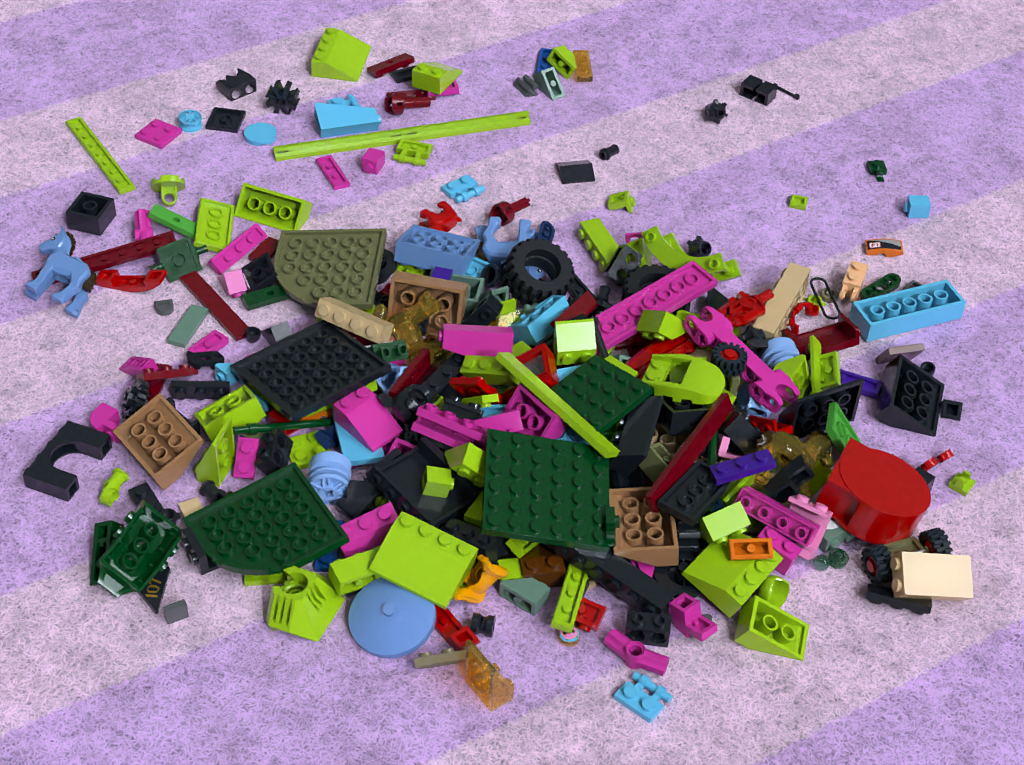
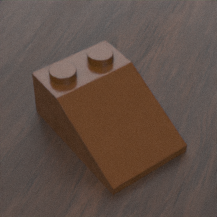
(543, 566)

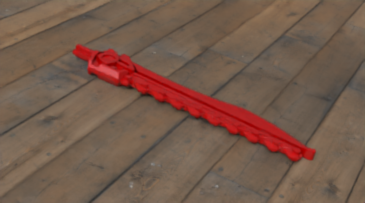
(741, 311)

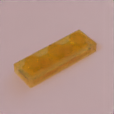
(583, 64)

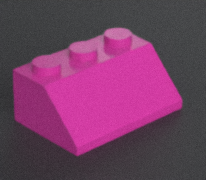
(535, 415)
(368, 530)

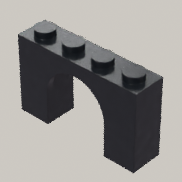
(70, 439)

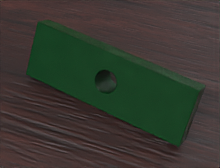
(264, 297)

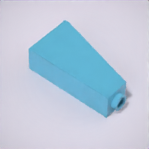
(344, 120)

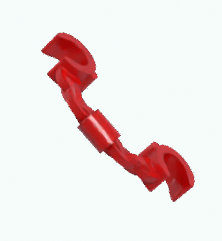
(810, 310)
(940, 458)

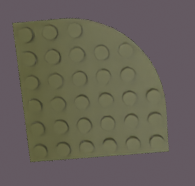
(330, 264)

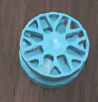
(190, 122)

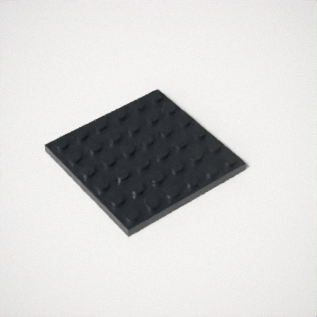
(310, 369)

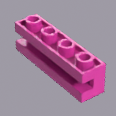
(448, 428)
(778, 516)

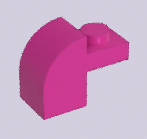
(105, 419)
(688, 618)

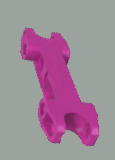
(761, 379)

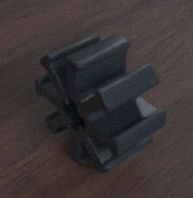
(282, 97)
(687, 536)

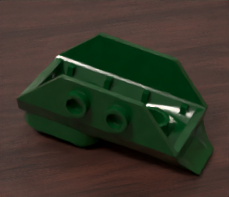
(138, 550)

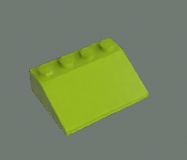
(339, 56)
(423, 560)
(726, 581)

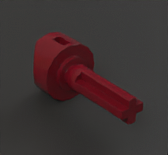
(400, 104)
(507, 211)

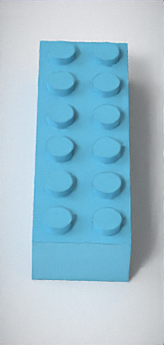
(907, 310)

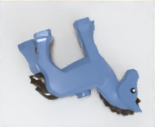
(498, 252)
(66, 269)

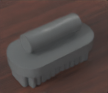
(526, 86)

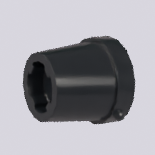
(492, 276)

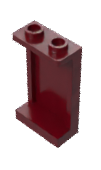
(832, 337)

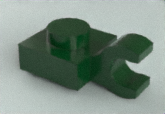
(877, 168)

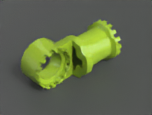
(112, 487)

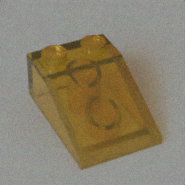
(486, 678)

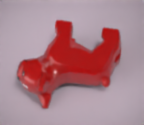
(442, 221)

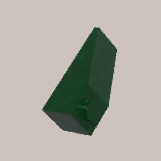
(102, 539)

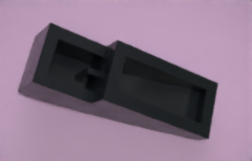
(788, 480)

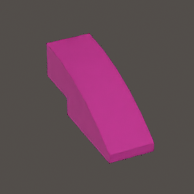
(501, 421)

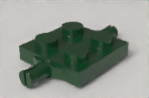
(179, 258)

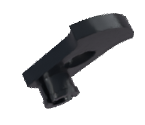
(195, 360)

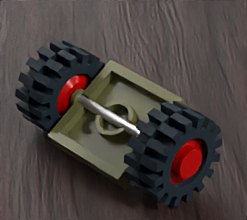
(731, 362)
(877, 557)

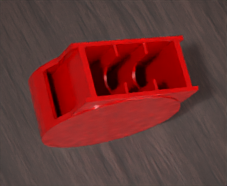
(875, 494)

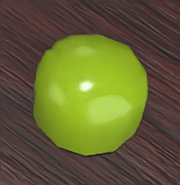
(774, 590)

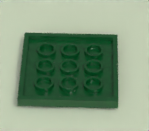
(602, 392)

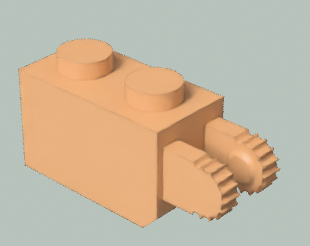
(853, 281)

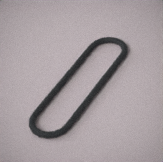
(818, 300)

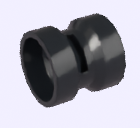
(487, 623)

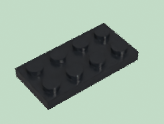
(692, 494)

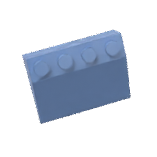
(432, 248)

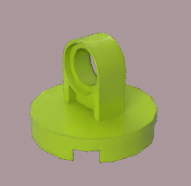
(168, 186)

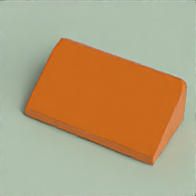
(750, 549)

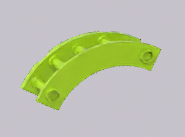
(671, 254)

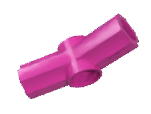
(143, 225)
(635, 653)

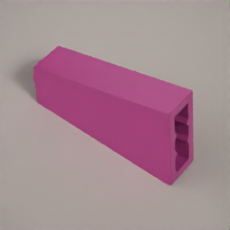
(476, 339)

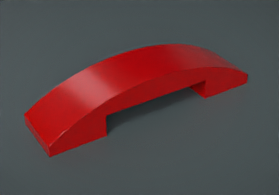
(130, 283)
(452, 630)

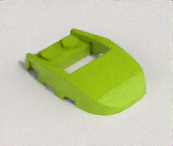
(701, 383)

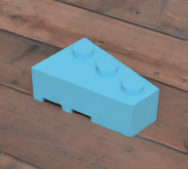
(537, 323)

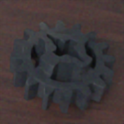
(135, 398)

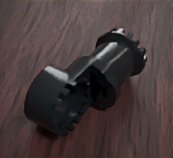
(212, 492)

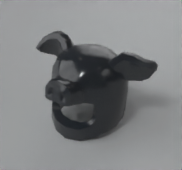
(404, 406)

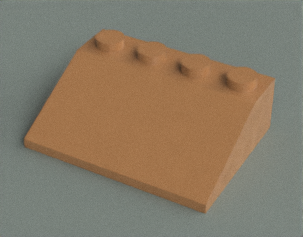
(409, 287)
(160, 440)
(642, 533)

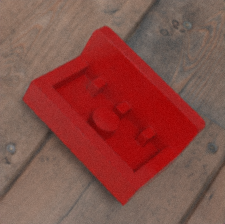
(766, 424)
(589, 615)

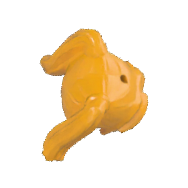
(480, 580)

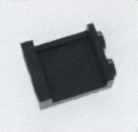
(462, 411)

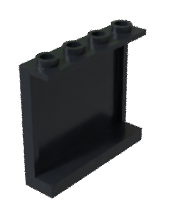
(402, 485)

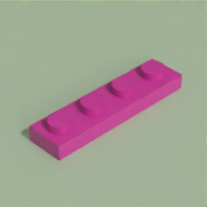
(237, 249)

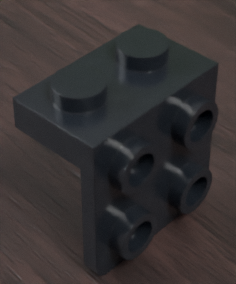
(196, 552)

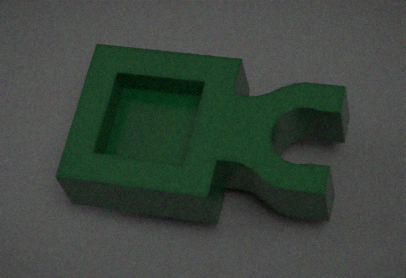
(612, 523)

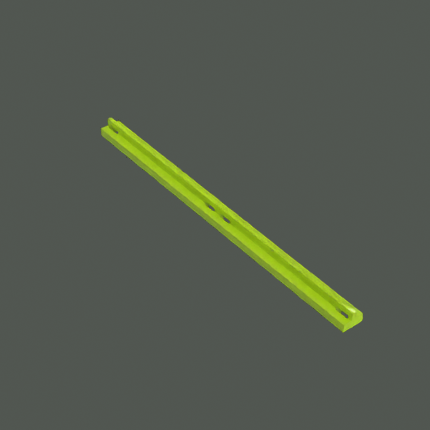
(385, 138)

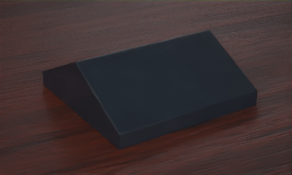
(575, 171)
(259, 273)

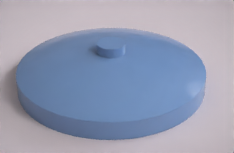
(390, 620)

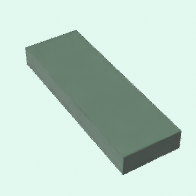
(188, 326)

